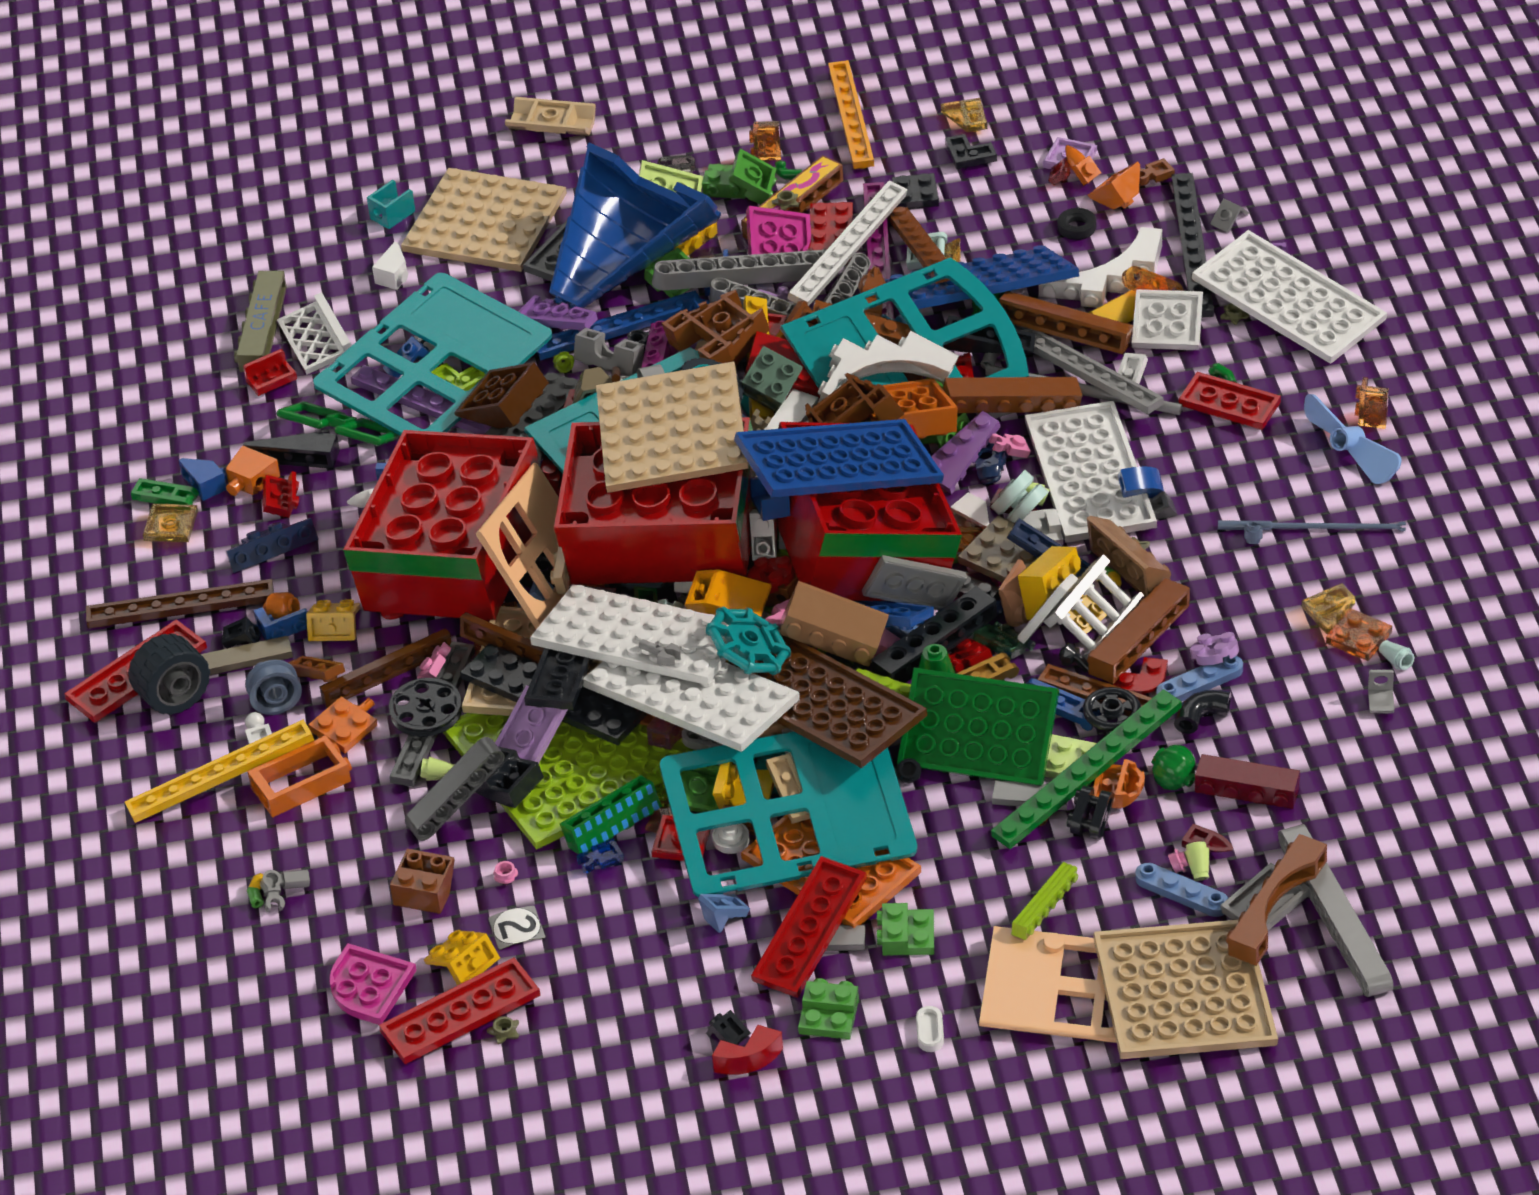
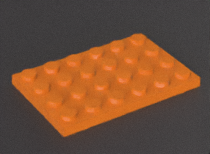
(882, 880)

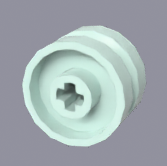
(1018, 498)

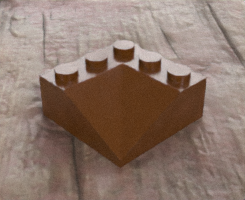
(503, 395)

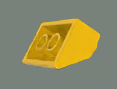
(1045, 575)

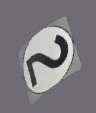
(516, 926)

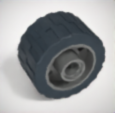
(169, 674)

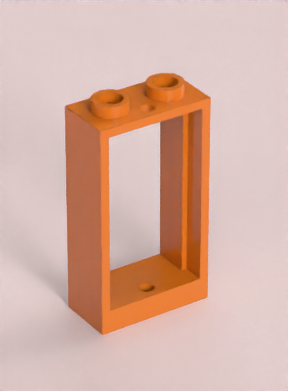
(306, 789)

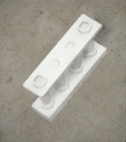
(1085, 586)

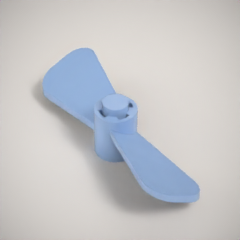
(1374, 459)

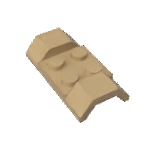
(552, 116)

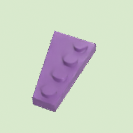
(559, 315)
(963, 449)

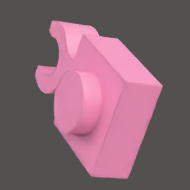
(1013, 444)
(431, 666)

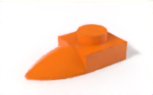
(1082, 166)

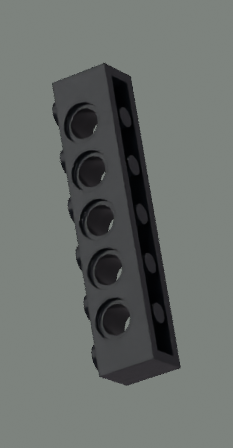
(945, 628)

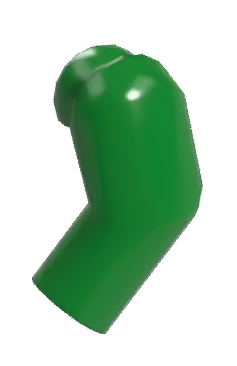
(785, 173)
(1225, 373)

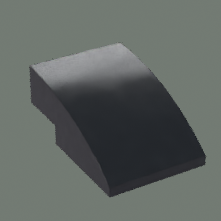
(511, 780)

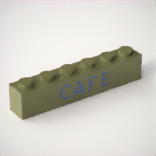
(261, 317)

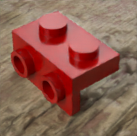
(269, 372)
(280, 495)

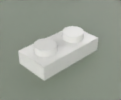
(1133, 366)

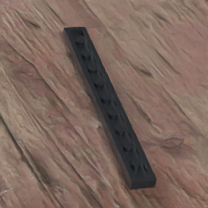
(1191, 235)

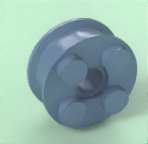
(273, 687)

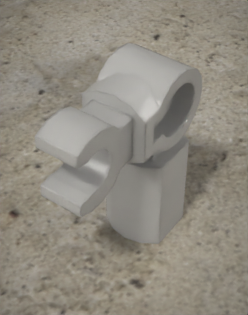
(273, 881)

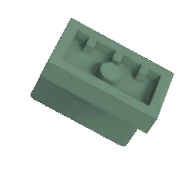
(770, 378)

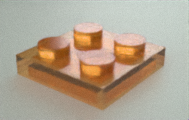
(1358, 634)

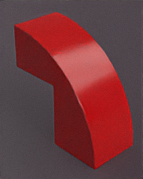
(759, 1051)

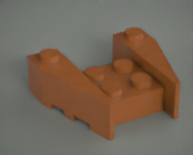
(721, 324)
(854, 403)

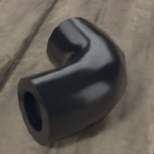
(1199, 705)

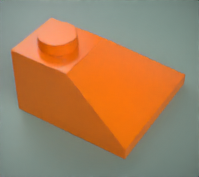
(1118, 188)

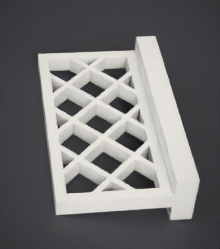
(337, 341)

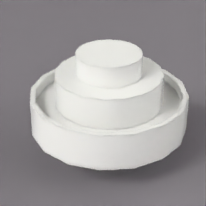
(731, 838)

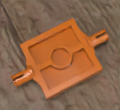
(344, 723)

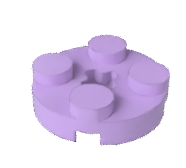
(1212, 649)

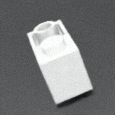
(763, 536)

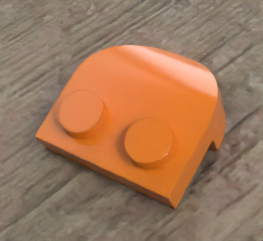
(1123, 780)

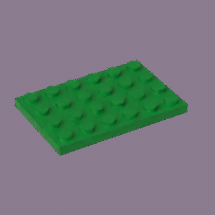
(981, 726)

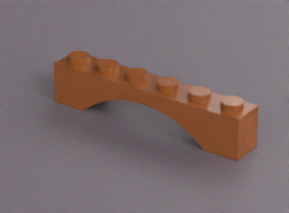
(1300, 864)

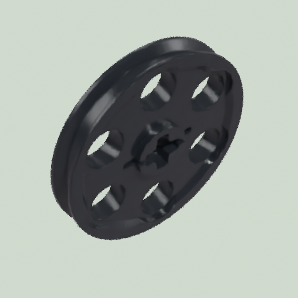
(424, 714)

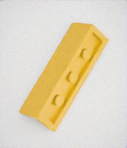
(1120, 308)

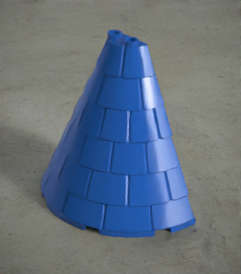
(621, 227)

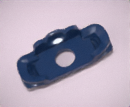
(990, 469)

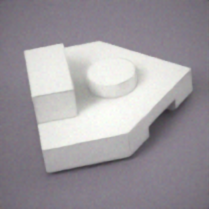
(1046, 522)

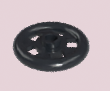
(1110, 708)

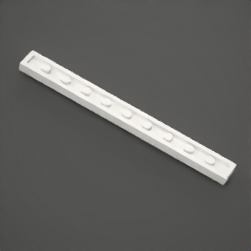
(847, 243)

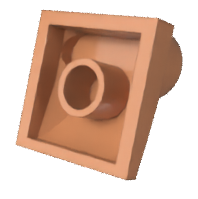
(1011, 597)

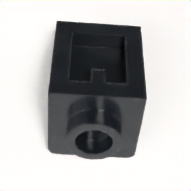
(239, 632)
(728, 1028)

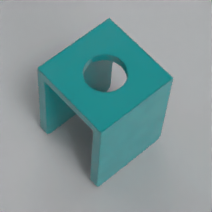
(390, 205)

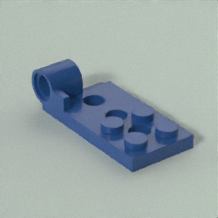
(901, 614)

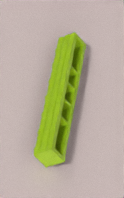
(1044, 901)

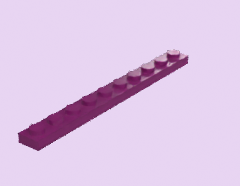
(878, 244)

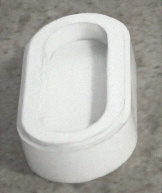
(930, 1029)

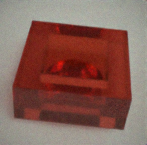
(1059, 172)

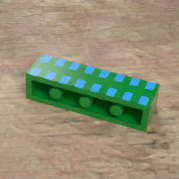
(611, 815)

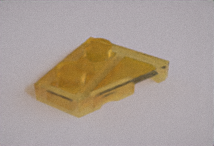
(966, 114)
(1329, 606)

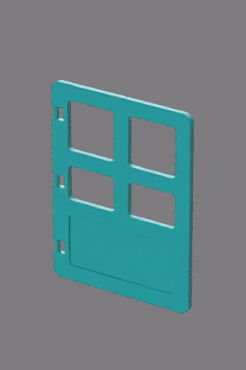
(459, 325)
(848, 808)

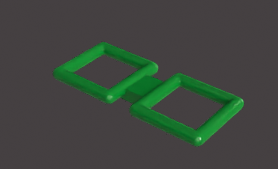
(343, 423)

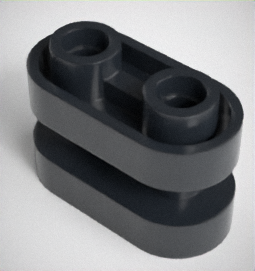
(1084, 801)

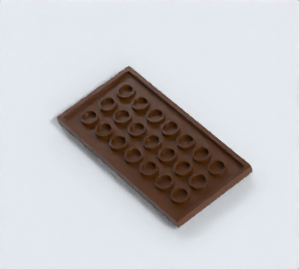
(842, 706)

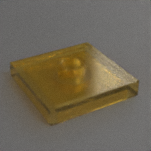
(170, 522)

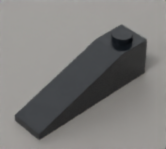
(986, 340)
(304, 450)

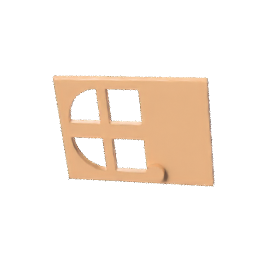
(538, 507)
(1026, 981)

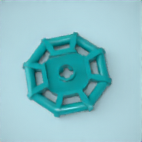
(748, 641)

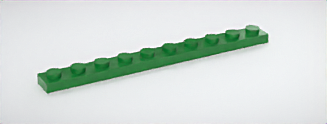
(1086, 769)

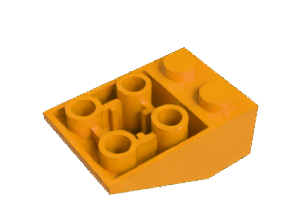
(724, 589)

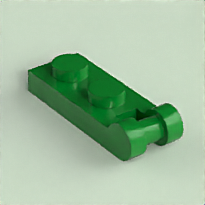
(163, 492)

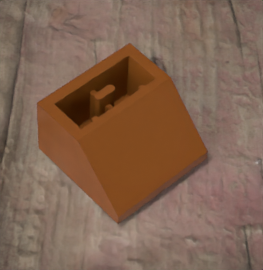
(422, 881)

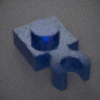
(603, 854)

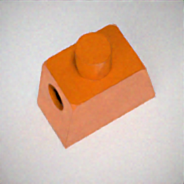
(248, 471)

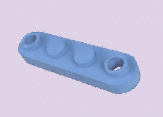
(1203, 678)
(1180, 889)

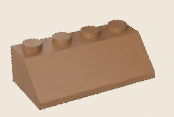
(1126, 555)
(833, 623)

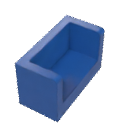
(768, 507)

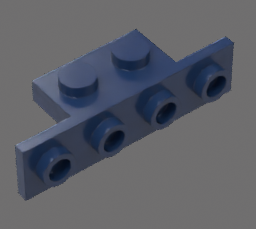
(270, 543)

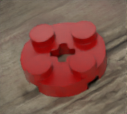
(772, 571)

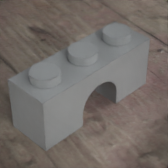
(592, 350)

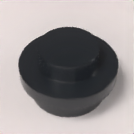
(908, 770)

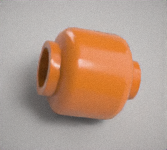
(281, 604)

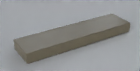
(248, 655)

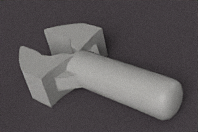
(665, 655)

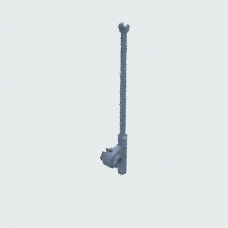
(1254, 529)

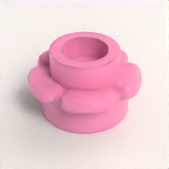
(1178, 861)
(505, 872)

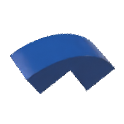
(1140, 481)

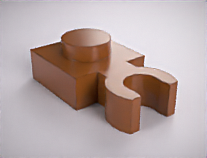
(1157, 171)

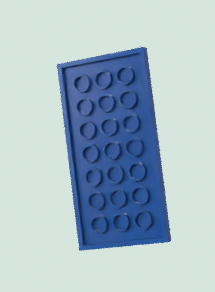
(999, 275)
(838, 458)

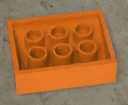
(924, 406)

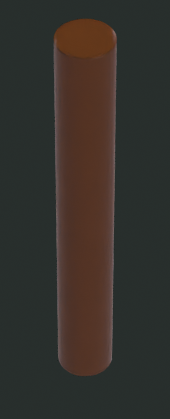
(615, 374)

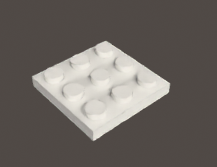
(1167, 319)

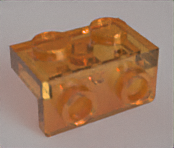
(766, 140)
(1372, 405)

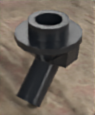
(1070, 654)

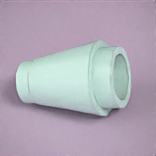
(1397, 655)

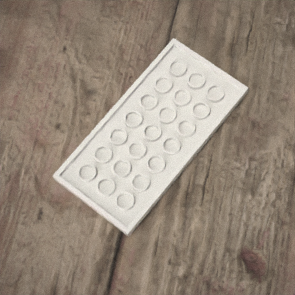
(1289, 296)
(1080, 462)
(612, 625)
(728, 710)

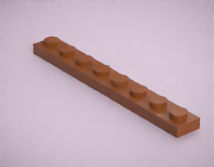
(916, 238)

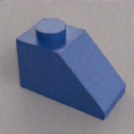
(203, 476)

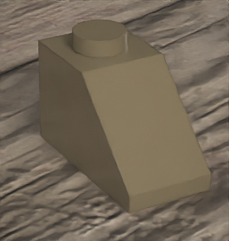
(587, 383)

